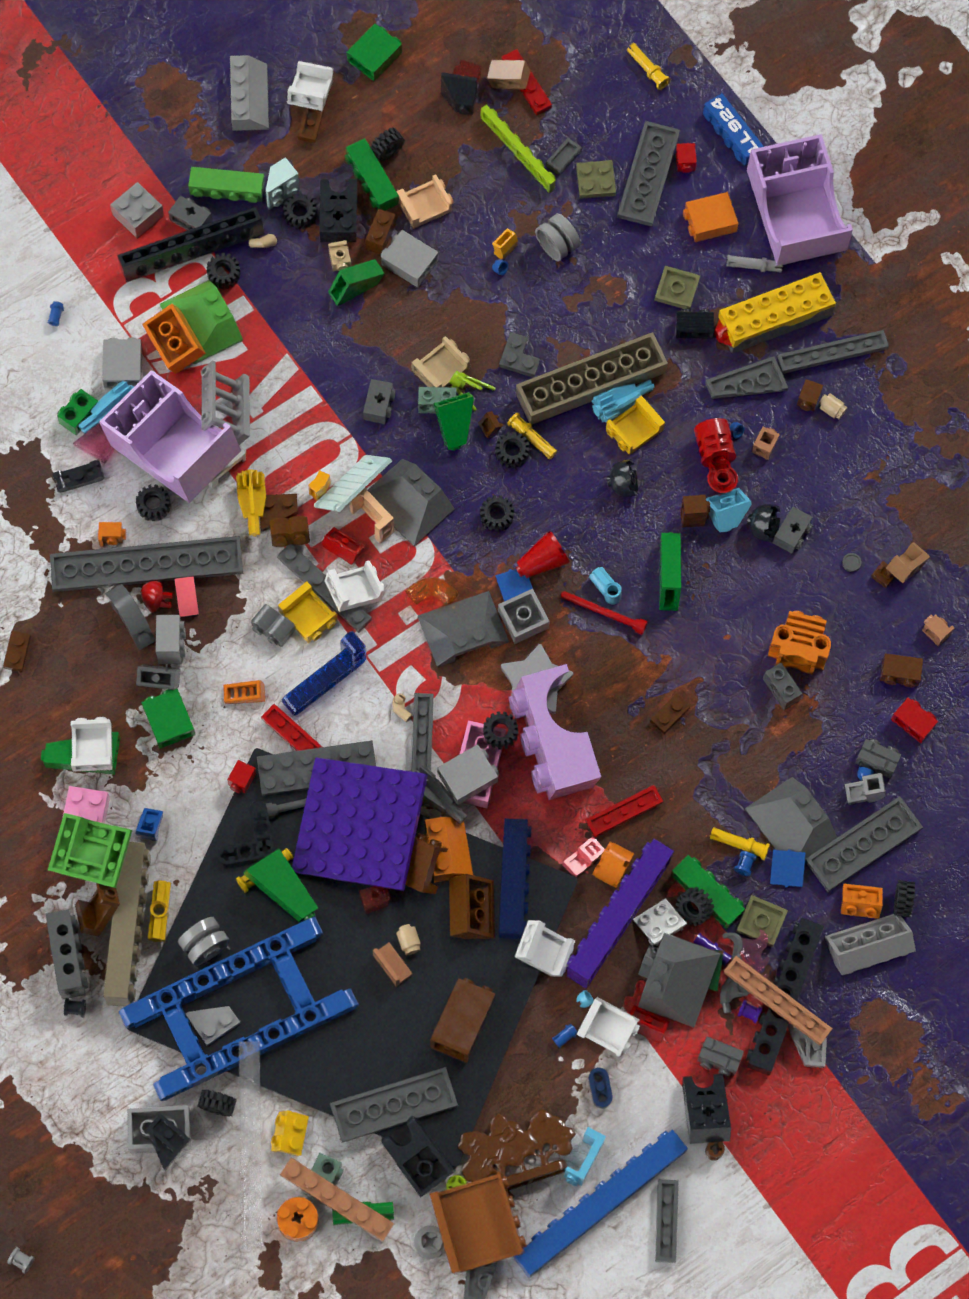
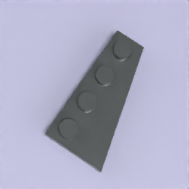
(748, 380)
(479, 1281)

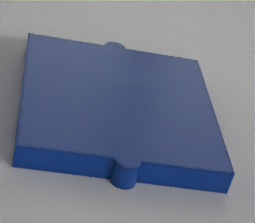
(512, 584)
(787, 868)

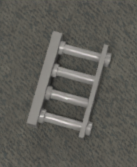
(239, 399)

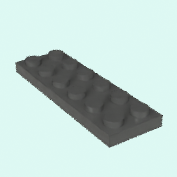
(648, 173)
(294, 769)
(863, 844)
(393, 1104)

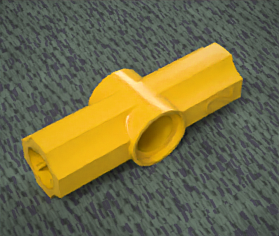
(160, 899)

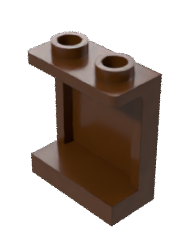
(423, 863)
(96, 913)

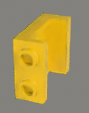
(635, 426)
(307, 613)

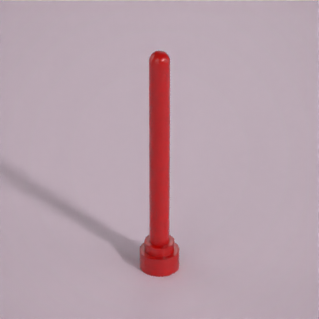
(637, 625)

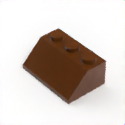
(471, 907)

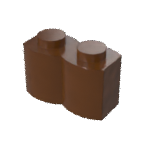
(289, 531)

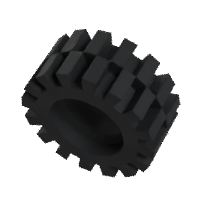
(387, 144)
(296, 202)
(223, 261)
(516, 440)
(153, 492)
(501, 503)
(503, 741)
(904, 898)
(700, 900)
(217, 1103)

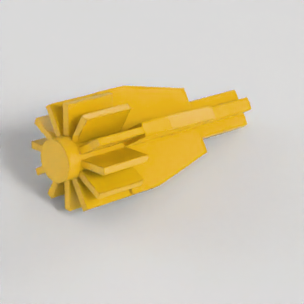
(251, 497)

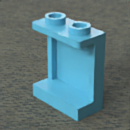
(595, 1140)

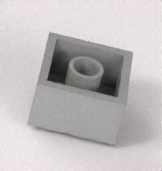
(137, 210)
(523, 616)
(169, 637)

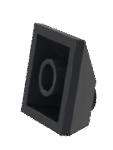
(459, 92)

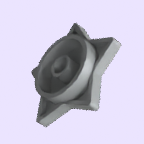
(534, 663)

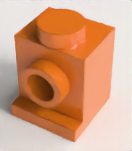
(111, 533)

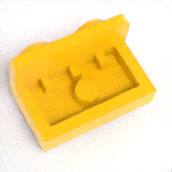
(289, 1132)

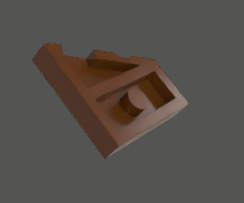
(278, 507)

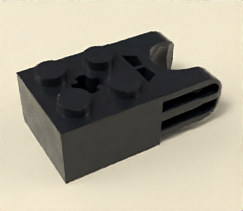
(338, 213)
(706, 1111)
(419, 1151)

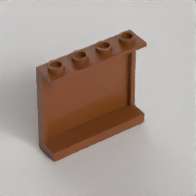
(478, 1223)

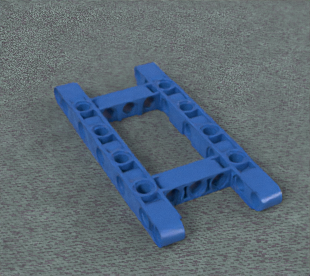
(222, 974)

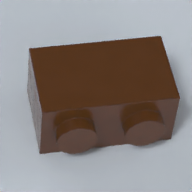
(380, 231)
(694, 511)
(901, 670)

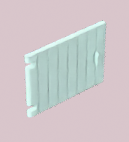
(352, 483)

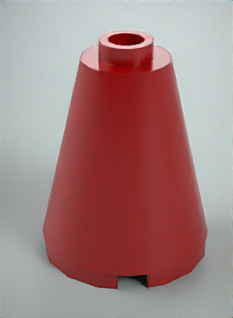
(542, 557)

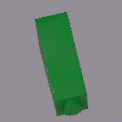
(355, 280)
(454, 419)

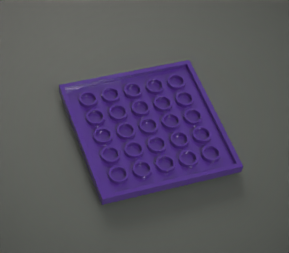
(359, 823)

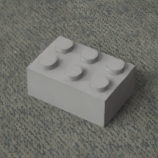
(141, 1118)

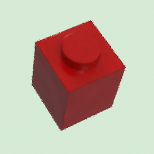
(686, 157)
(241, 777)

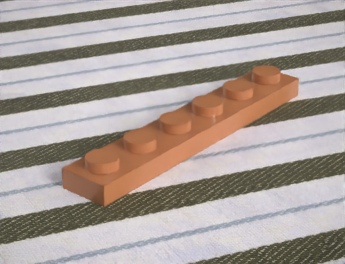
(778, 1000)
(337, 1199)

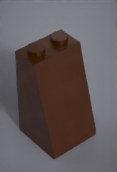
(462, 1020)

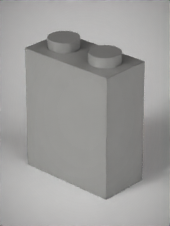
(409, 258)
(122, 361)
(468, 774)

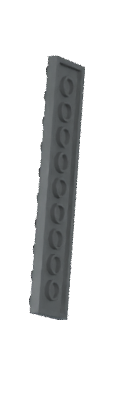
(146, 563)

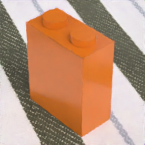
(710, 217)

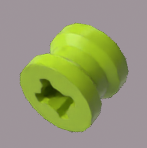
(455, 1181)

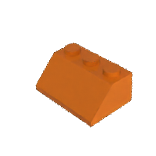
(453, 836)

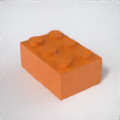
(173, 338)

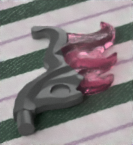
(750, 953)

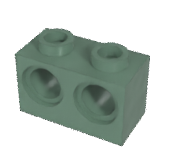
(431, 395)
(323, 1160)

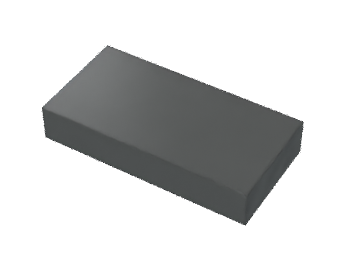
(563, 156)

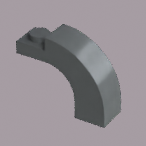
(131, 616)

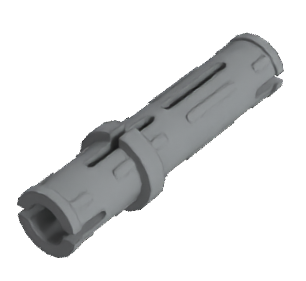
(753, 263)

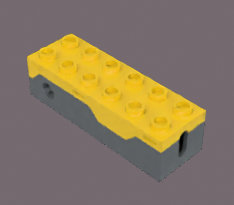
(774, 313)

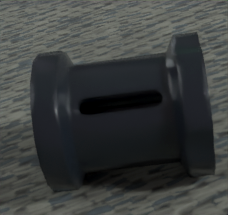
(75, 1007)

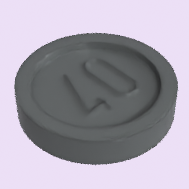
(851, 562)

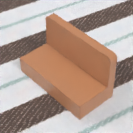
(392, 964)

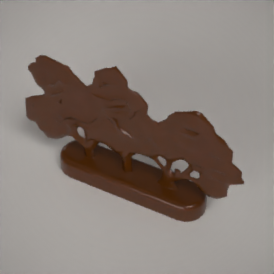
(511, 1145)

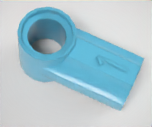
(606, 584)

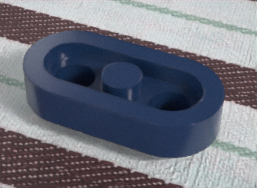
(600, 1088)

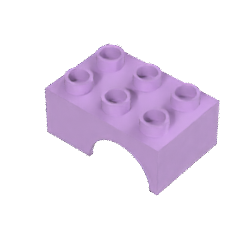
(798, 199)
(166, 437)
(562, 756)

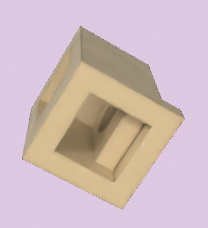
(335, 251)

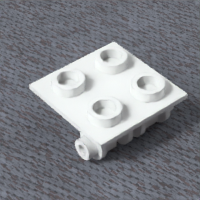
(659, 920)

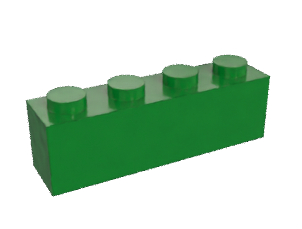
(371, 174)
(691, 874)

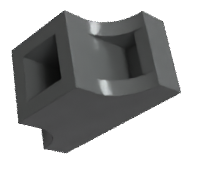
(648, 961)

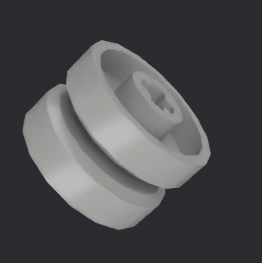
(557, 237)
(203, 941)

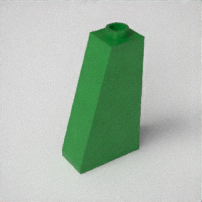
(670, 571)
(59, 755)
(282, 885)

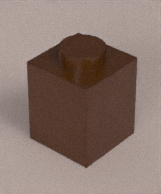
(809, 395)

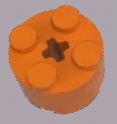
(613, 864)
(297, 1207)

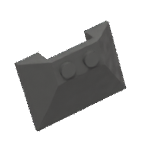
(411, 500)
(462, 628)
(792, 819)
(679, 979)

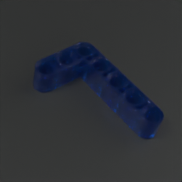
(325, 678)

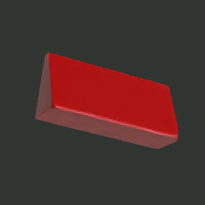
(342, 545)
(650, 1025)

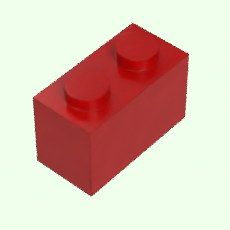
(914, 720)

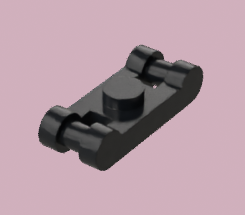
(78, 476)

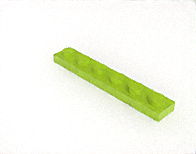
(514, 143)

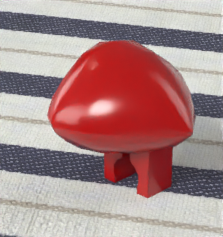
(154, 597)

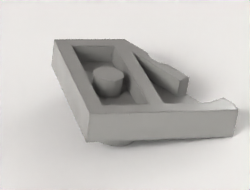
(213, 1023)
(809, 1051)

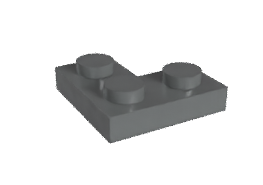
(515, 360)

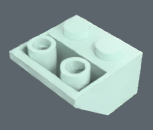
(281, 183)

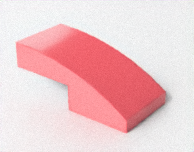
(186, 596)
(583, 857)

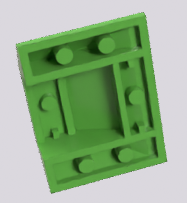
(208, 318)
(90, 850)

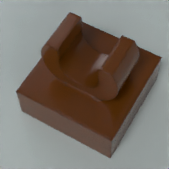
(490, 424)
(882, 575)

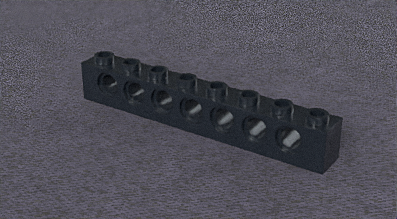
(191, 244)
(812, 932)

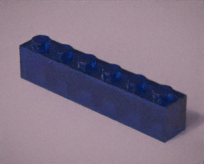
(513, 878)

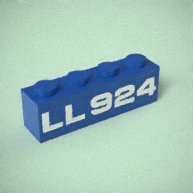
(731, 127)

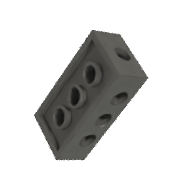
(68, 984)

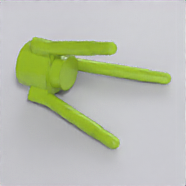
(460, 379)

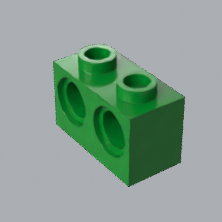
(73, 409)

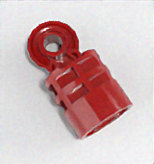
(717, 453)

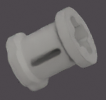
(20, 1260)

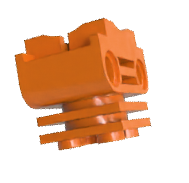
(801, 643)

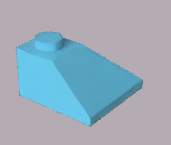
(728, 509)

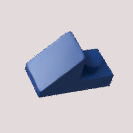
(149, 824)

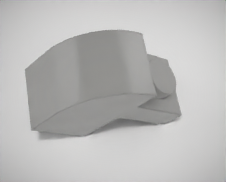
(869, 789)

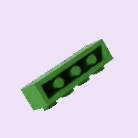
(226, 184)

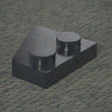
(167, 1140)

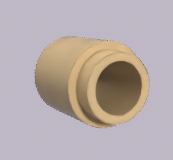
(832, 406)
(408, 939)

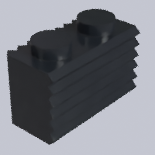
(695, 324)

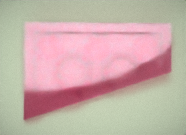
(95, 444)

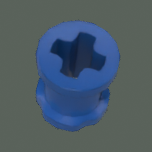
(745, 863)

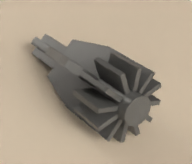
(438, 796)

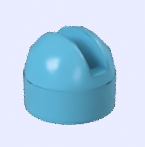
(585, 999)

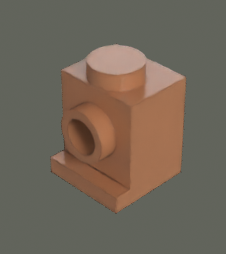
(760, 447)
(937, 629)

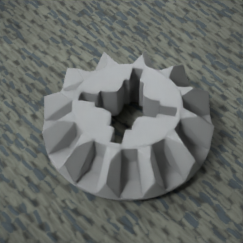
(420, 1241)

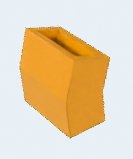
(505, 244)
(319, 485)

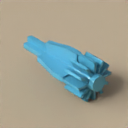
(618, 400)
(104, 405)

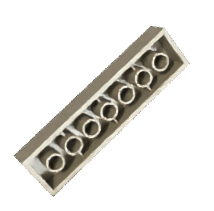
(589, 377)
(126, 927)

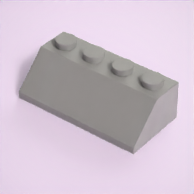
(249, 93)
(870, 943)

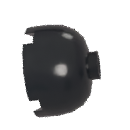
(623, 479)
(764, 522)

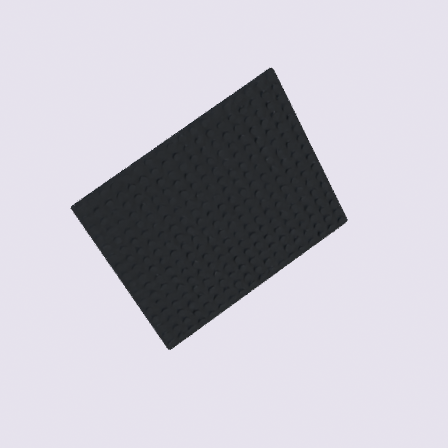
(393, 1025)

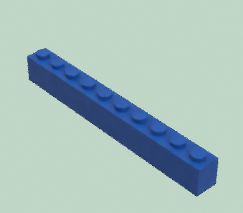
(601, 1203)

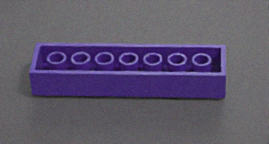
(619, 914)

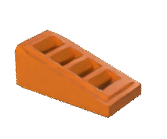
(260, 697)

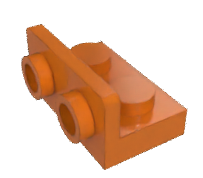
(861, 901)

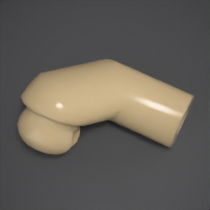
(263, 242)
(399, 707)

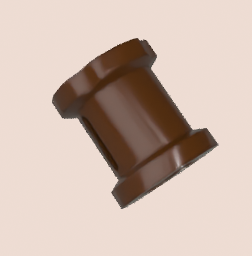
(709, 1153)

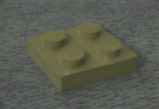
(596, 179)
(677, 287)
(762, 915)

